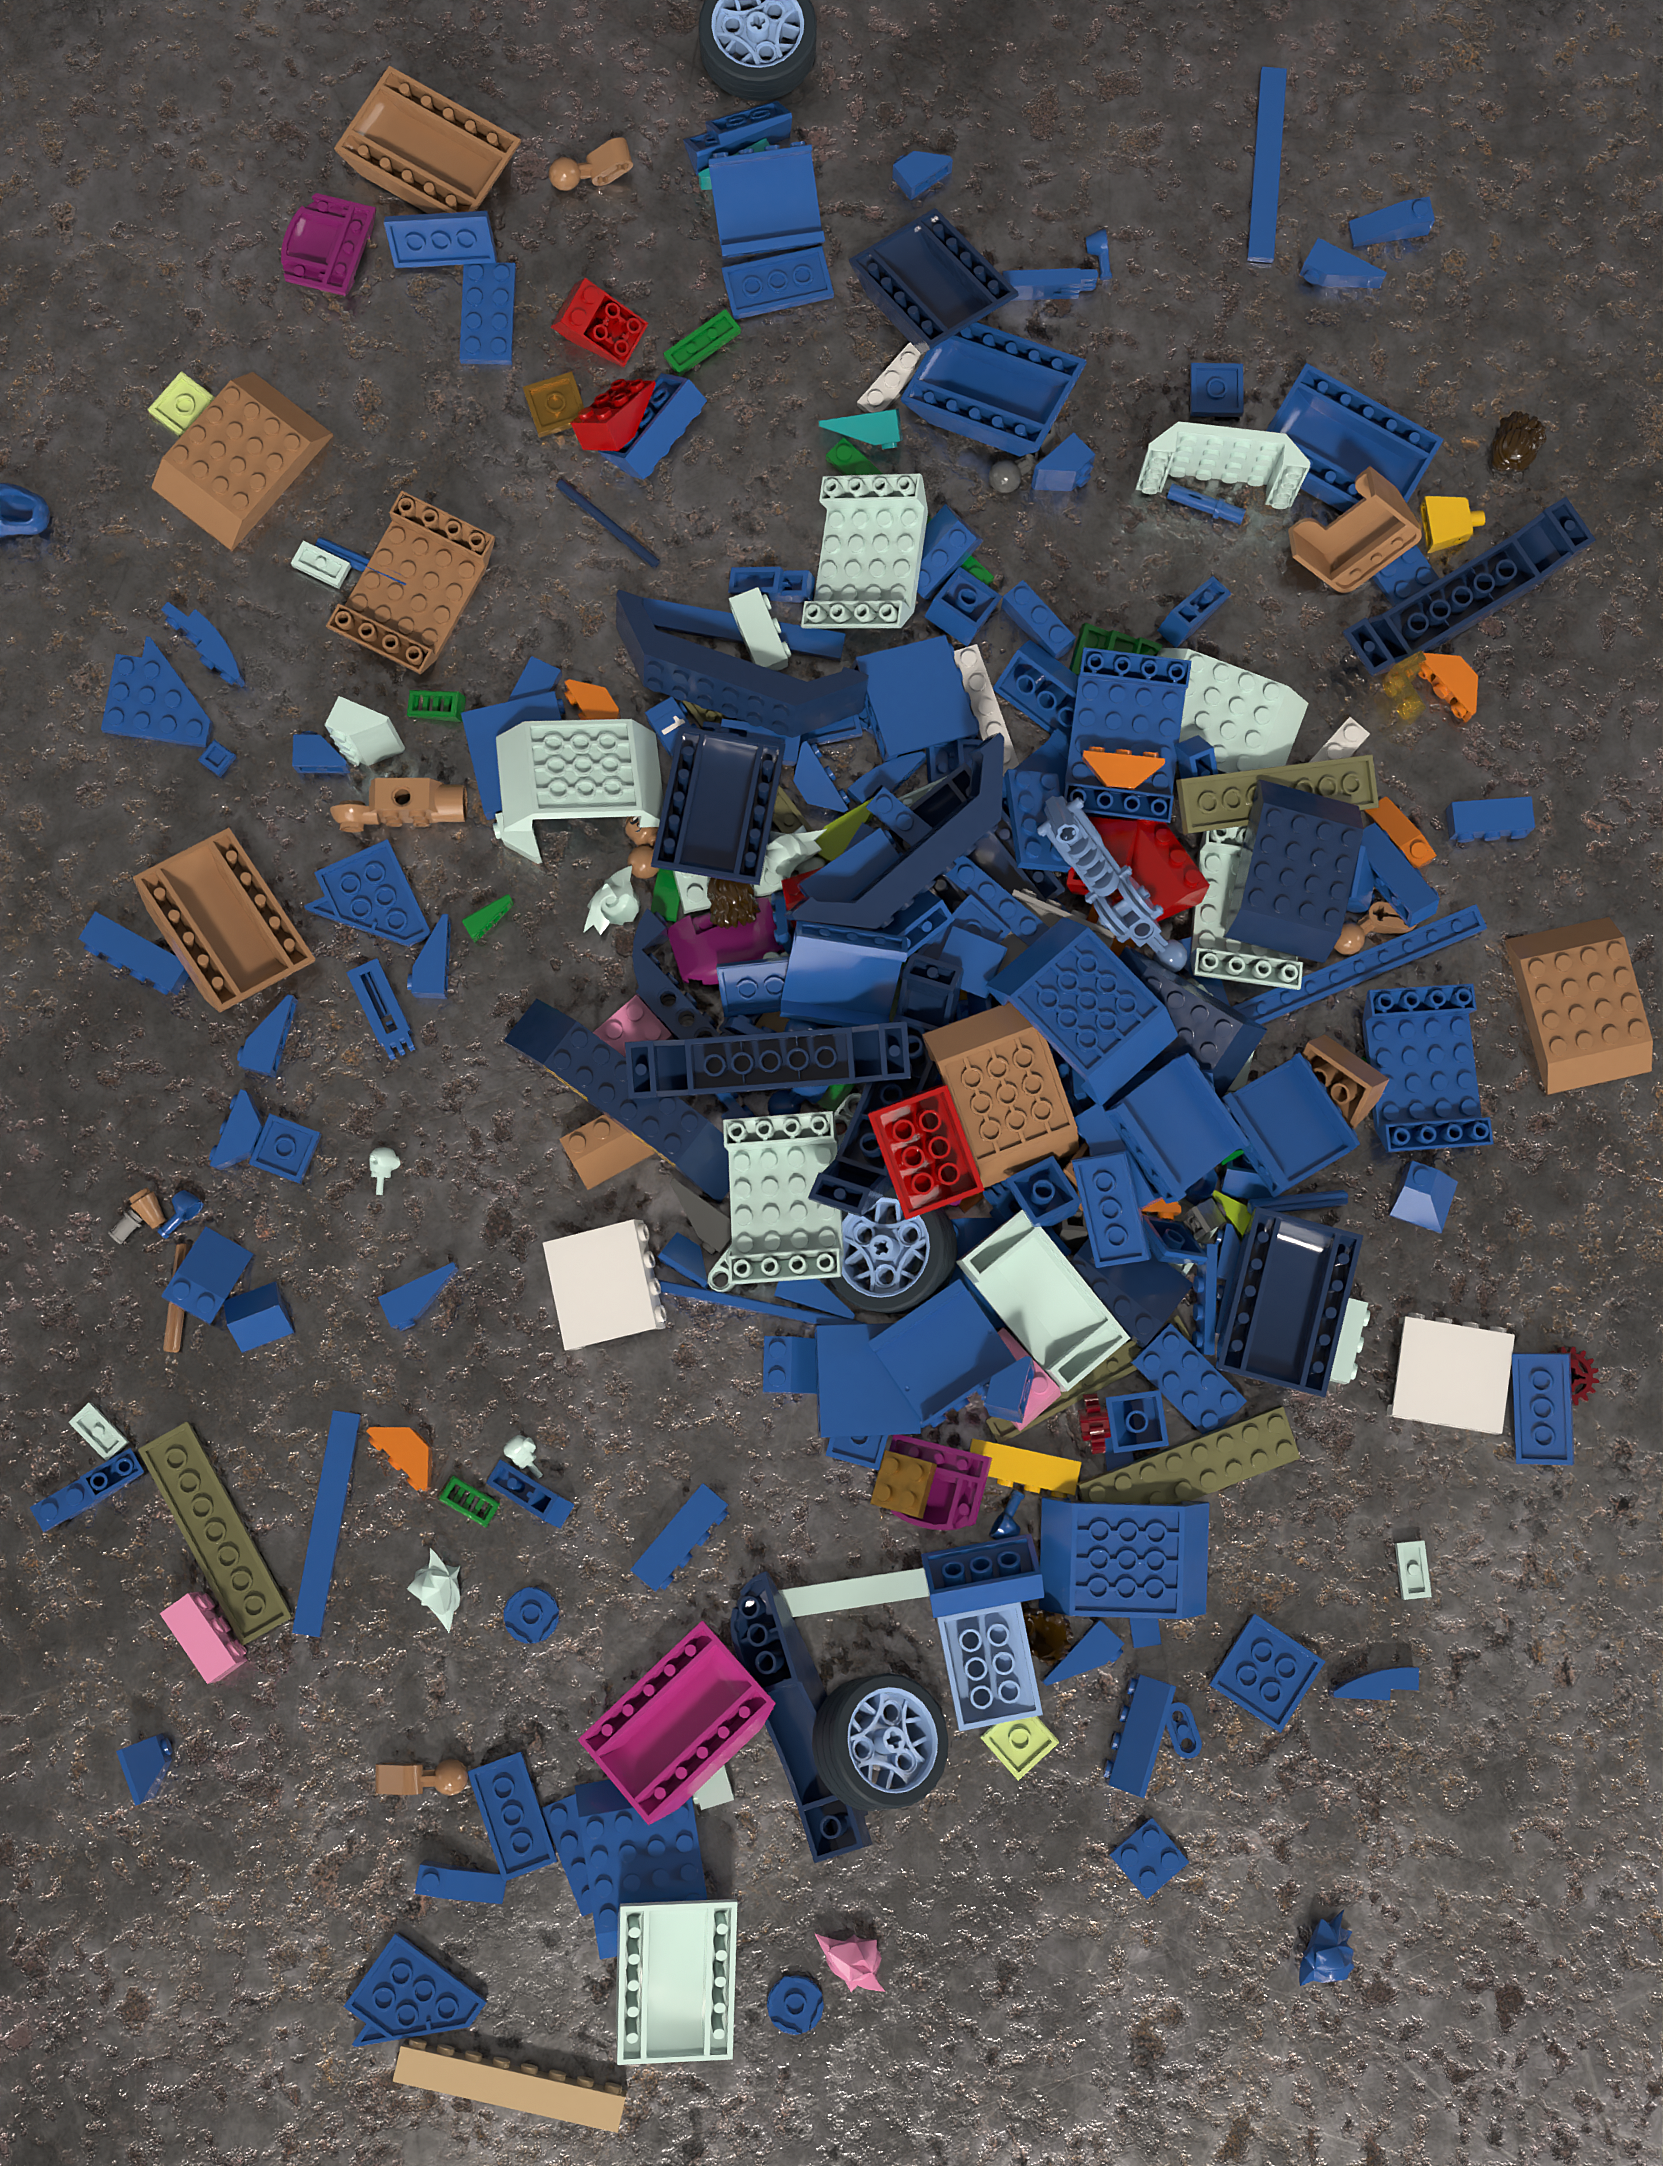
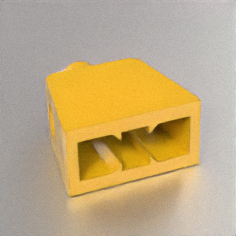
(1448, 521)

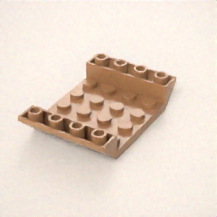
(439, 563)
(1004, 1091)

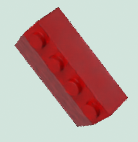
(1165, 869)
(925, 1151)

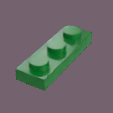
(702, 342)

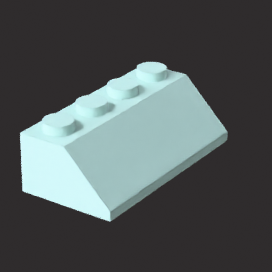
(362, 733)

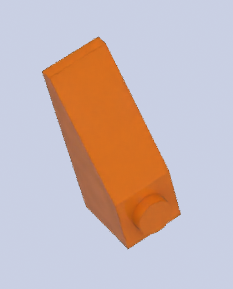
(1402, 833)

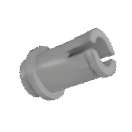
(125, 1226)

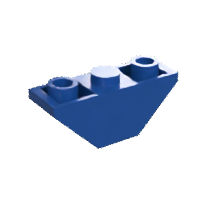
(817, 782)
(238, 1133)

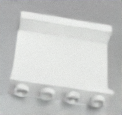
(604, 1284)
(1452, 1374)

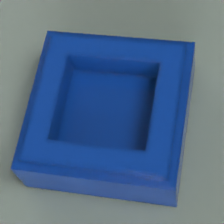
(217, 758)

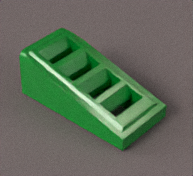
(453, 705)
(483, 919)
(448, 1487)

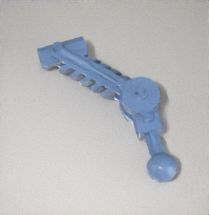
(1085, 852)

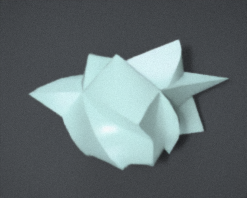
(790, 850)
(613, 902)
(437, 1588)

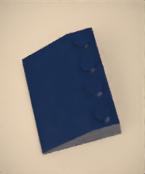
(1134, 1293)

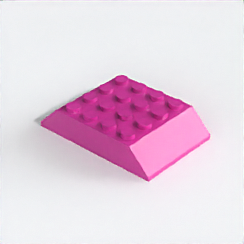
(678, 1724)

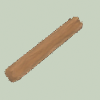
(175, 1314)

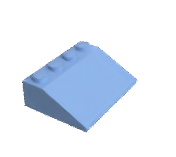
(989, 1666)

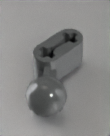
(1006, 474)

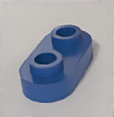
(1183, 1729)

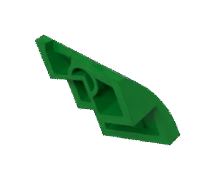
(1098, 638)

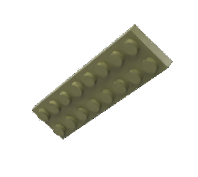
(1227, 798)
(1199, 1463)
(215, 1533)

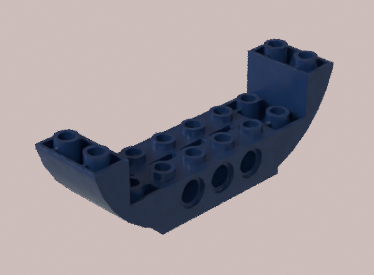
(657, 988)

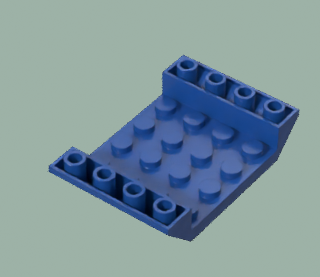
(1130, 706)
(1086, 1006)
(1427, 1053)
(1124, 1558)

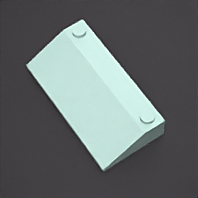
(1043, 1300)

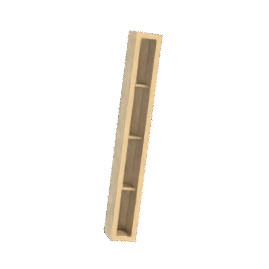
(510, 2085)

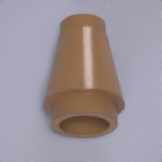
(147, 1207)

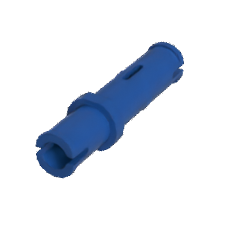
(1205, 503)

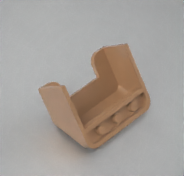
(1360, 539)

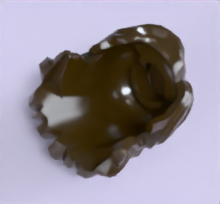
(1517, 442)
(731, 903)
(1047, 1635)

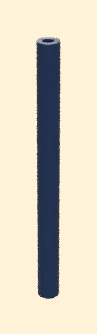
(609, 524)

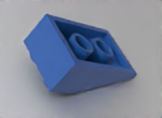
(207, 1275)

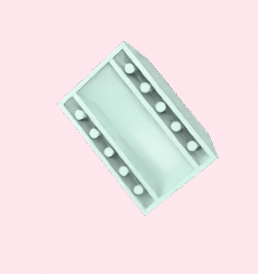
(1238, 713)
(675, 1981)

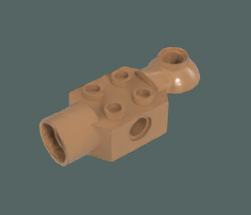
(426, 798)

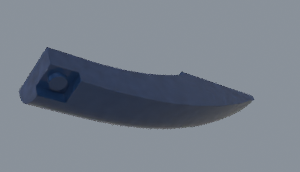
(781, 1664)

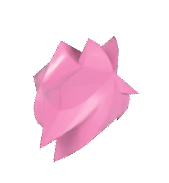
(853, 1961)

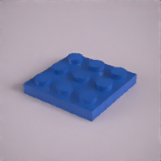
(1266, 1672)

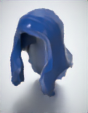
(21, 511)

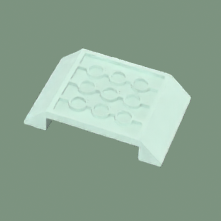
(1228, 456)
(869, 551)
(579, 772)
(1223, 957)
(772, 1220)

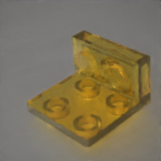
(1399, 687)

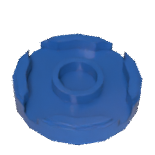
(531, 1615)
(795, 2004)

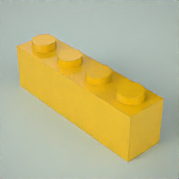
(1029, 1468)

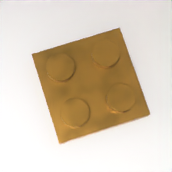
(553, 403)
(903, 1484)

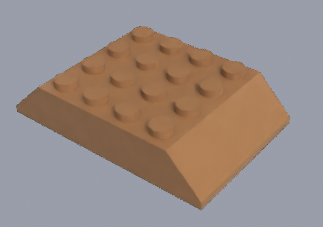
(425, 146)
(238, 458)
(222, 920)
(1581, 1004)

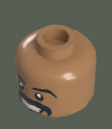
(640, 835)

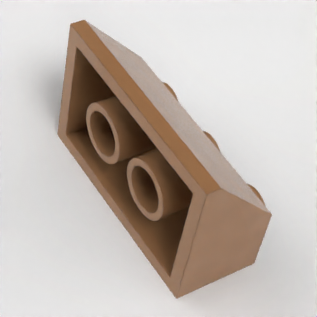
(1348, 1079)
(603, 1150)

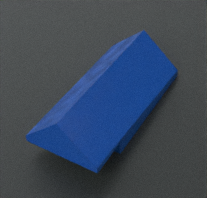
(738, 132)

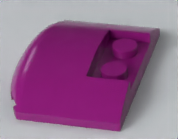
(326, 243)
(703, 945)
(955, 1486)

